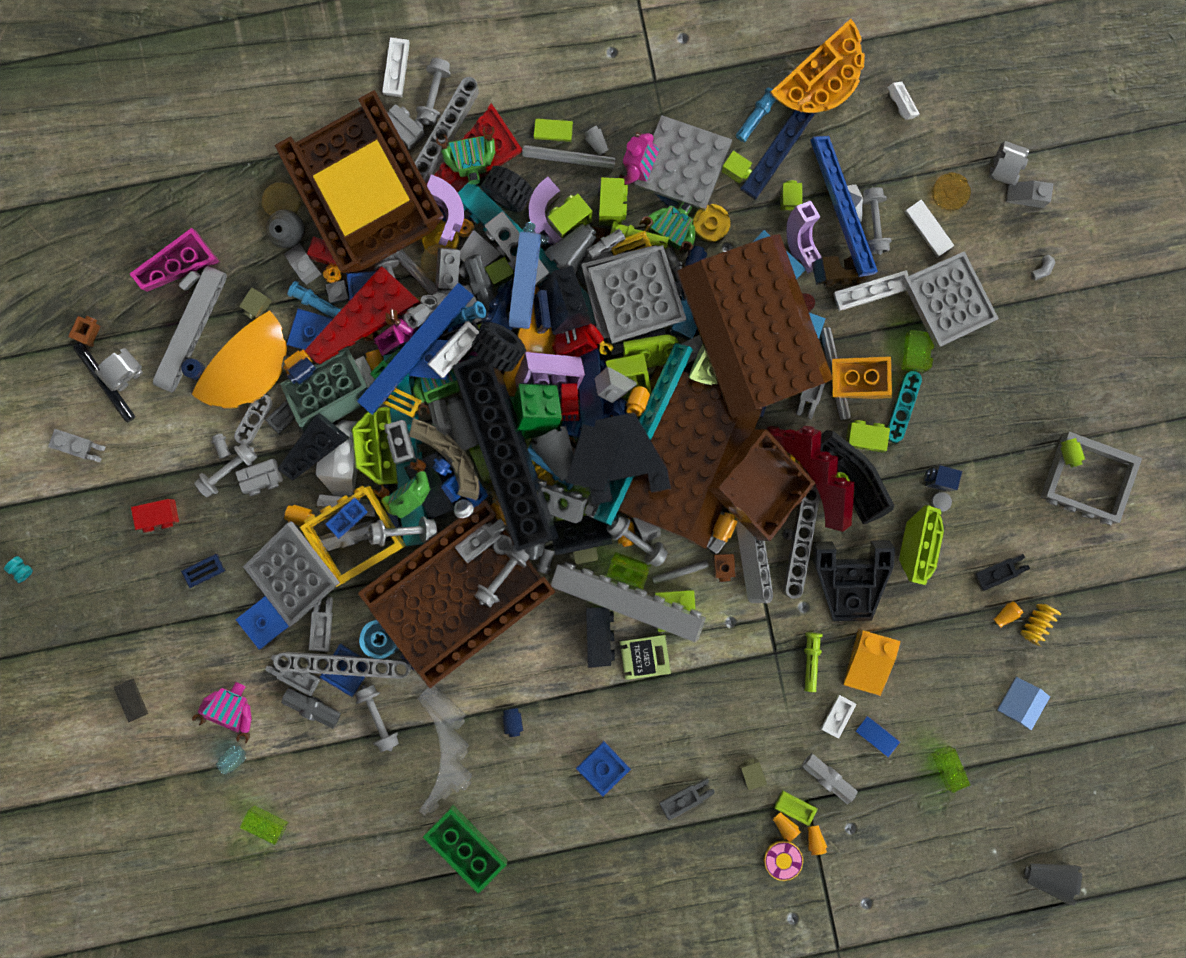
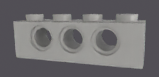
(502, 224)
(575, 500)

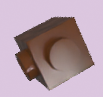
(724, 567)

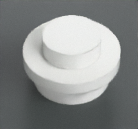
(463, 509)

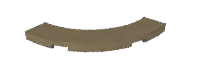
(458, 459)

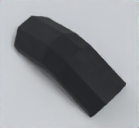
(870, 494)

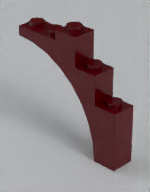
(822, 468)

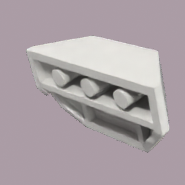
(338, 467)

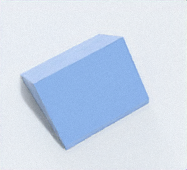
(1023, 702)

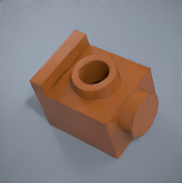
(79, 330)

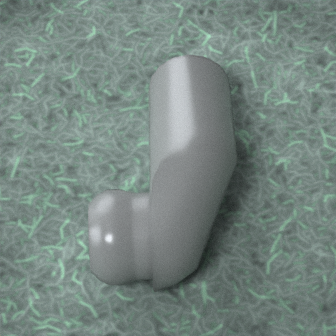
(1045, 270)

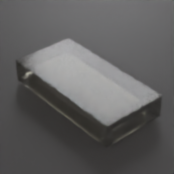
(130, 700)

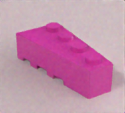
(175, 261)

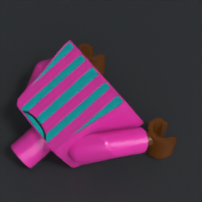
(639, 158)
(393, 337)
(227, 710)

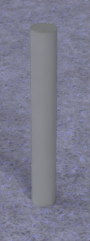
(680, 572)

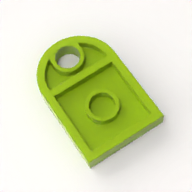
(655, 349)

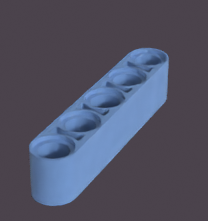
(524, 280)

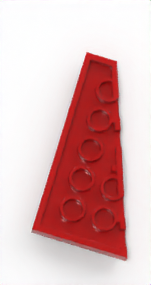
(505, 147)
(362, 315)

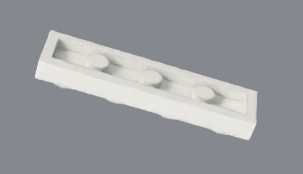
(870, 291)

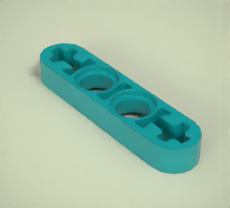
(907, 408)

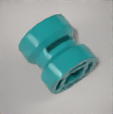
(18, 569)

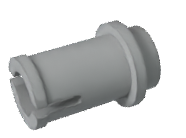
(221, 446)
(545, 561)

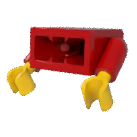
(579, 341)

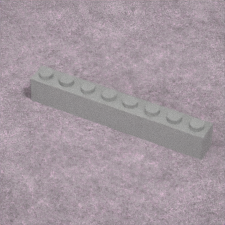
(628, 601)

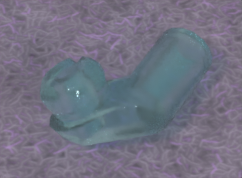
(529, 227)

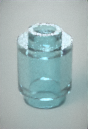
(231, 759)

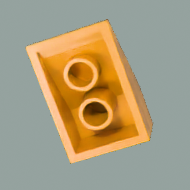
(862, 378)
(871, 662)

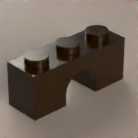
(829, 271)

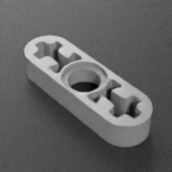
(251, 434)

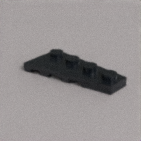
(314, 444)

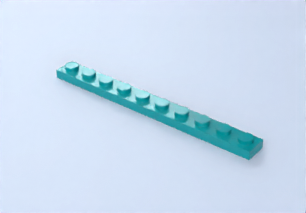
(649, 420)

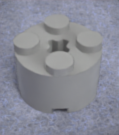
(1008, 162)
(118, 370)

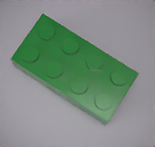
(465, 849)

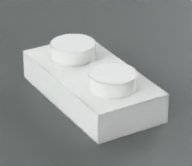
(903, 100)
(838, 716)

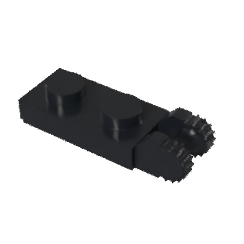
(999, 572)

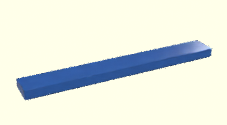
(844, 206)
(415, 348)

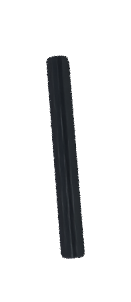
(113, 396)

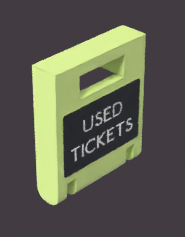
(642, 659)

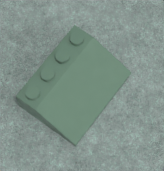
(329, 391)

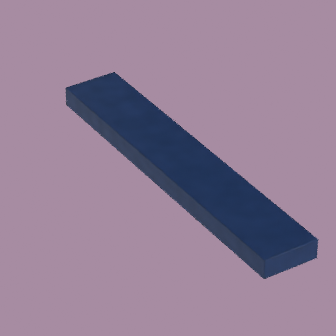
(776, 153)

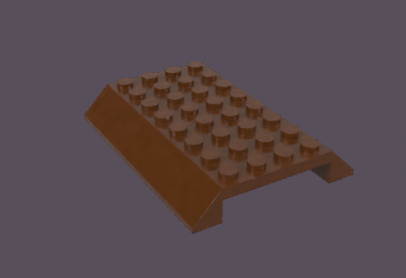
(335, 142)
(754, 325)
(695, 445)
(431, 602)

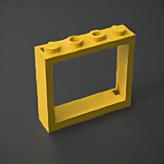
(327, 512)

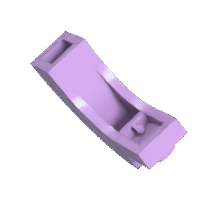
(539, 202)
(450, 203)
(800, 234)

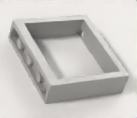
(1087, 511)

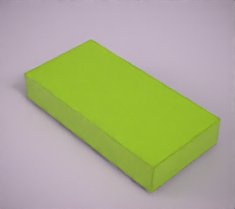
(553, 130)
(795, 808)

